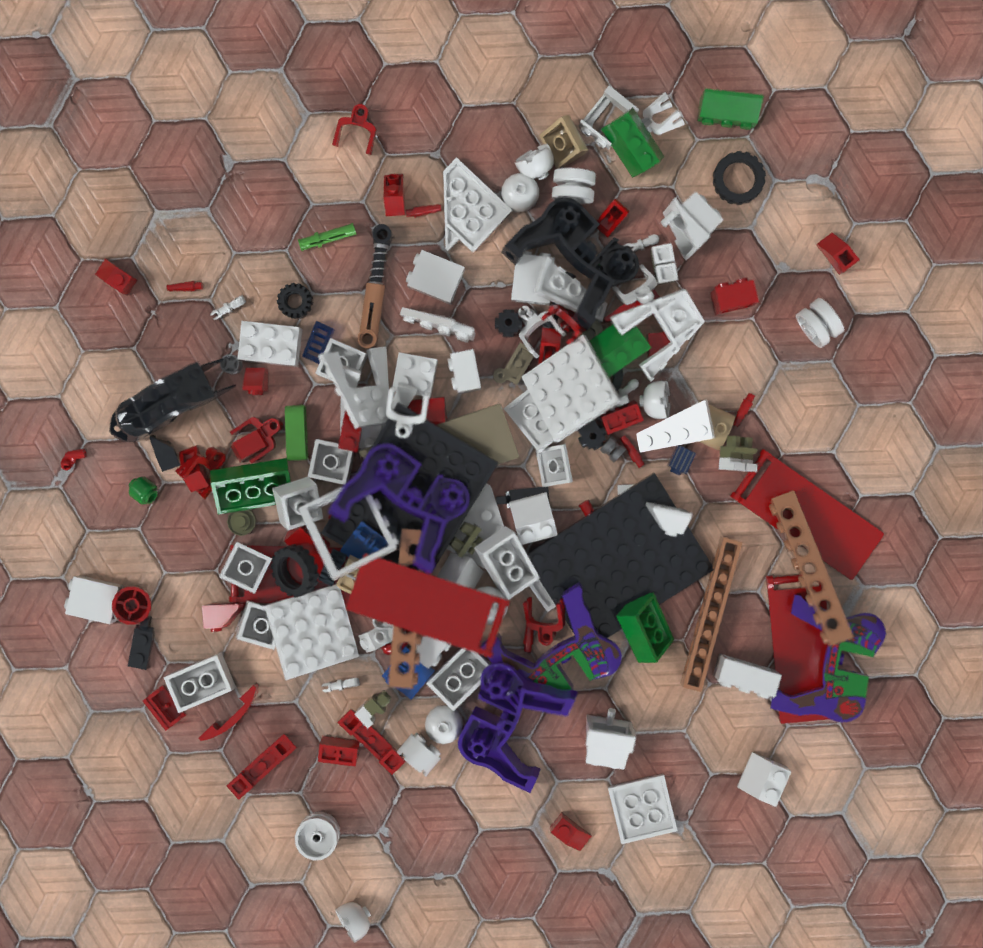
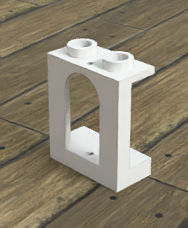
(616, 99)

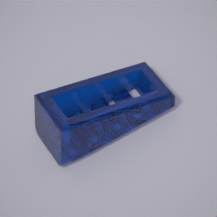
(311, 340)

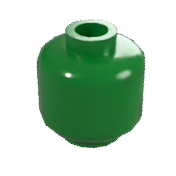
(142, 490)

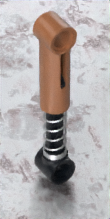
(375, 289)

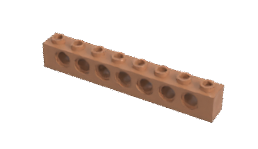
(790, 502)
(711, 614)
(396, 677)

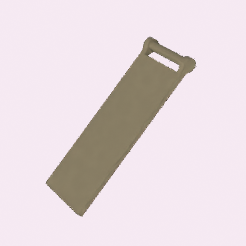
(482, 429)

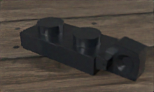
(516, 494)
(142, 645)

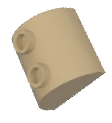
(564, 141)
(722, 424)

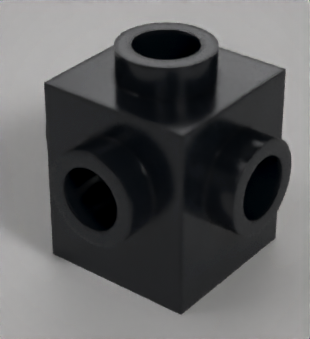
(508, 331)
(584, 432)

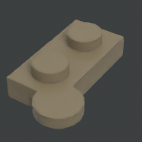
(516, 366)

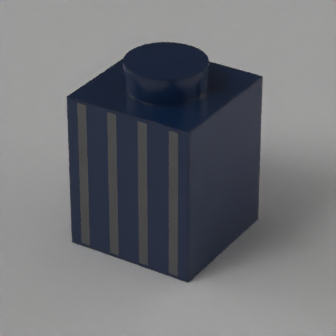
(681, 460)

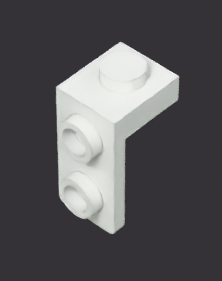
(374, 639)

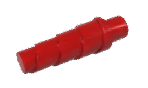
(422, 210)
(190, 286)
(744, 408)
(631, 450)
(528, 639)

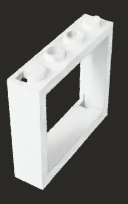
(382, 522)

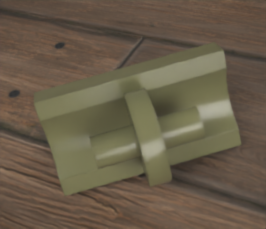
(471, 532)

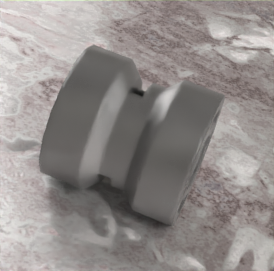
(231, 364)
(609, 446)

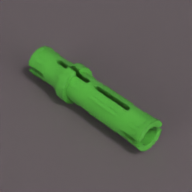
(326, 237)

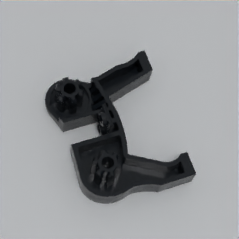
(568, 227)

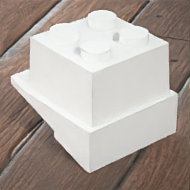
(691, 222)
(608, 740)

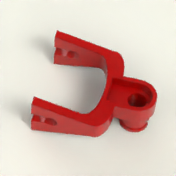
(356, 120)
(568, 320)
(266, 430)
(213, 460)
(545, 628)

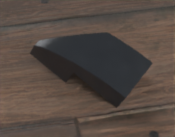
(164, 453)

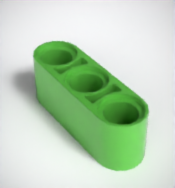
(296, 433)

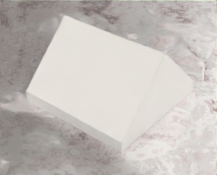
(554, 465)
(461, 571)

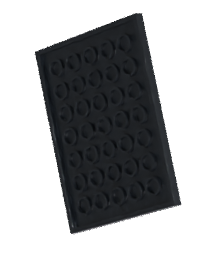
(439, 455)
(620, 556)

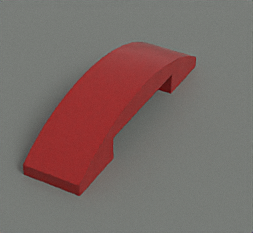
(215, 729)
(373, 741)
(261, 766)

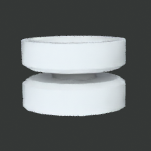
(574, 184)
(819, 322)
(309, 843)

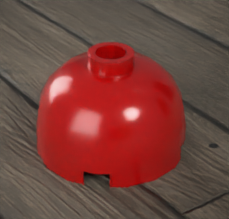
(131, 605)

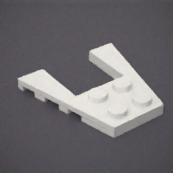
(676, 317)
(403, 394)
(364, 404)

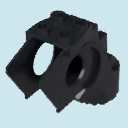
(163, 401)

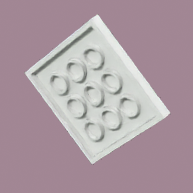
(570, 388)
(311, 631)

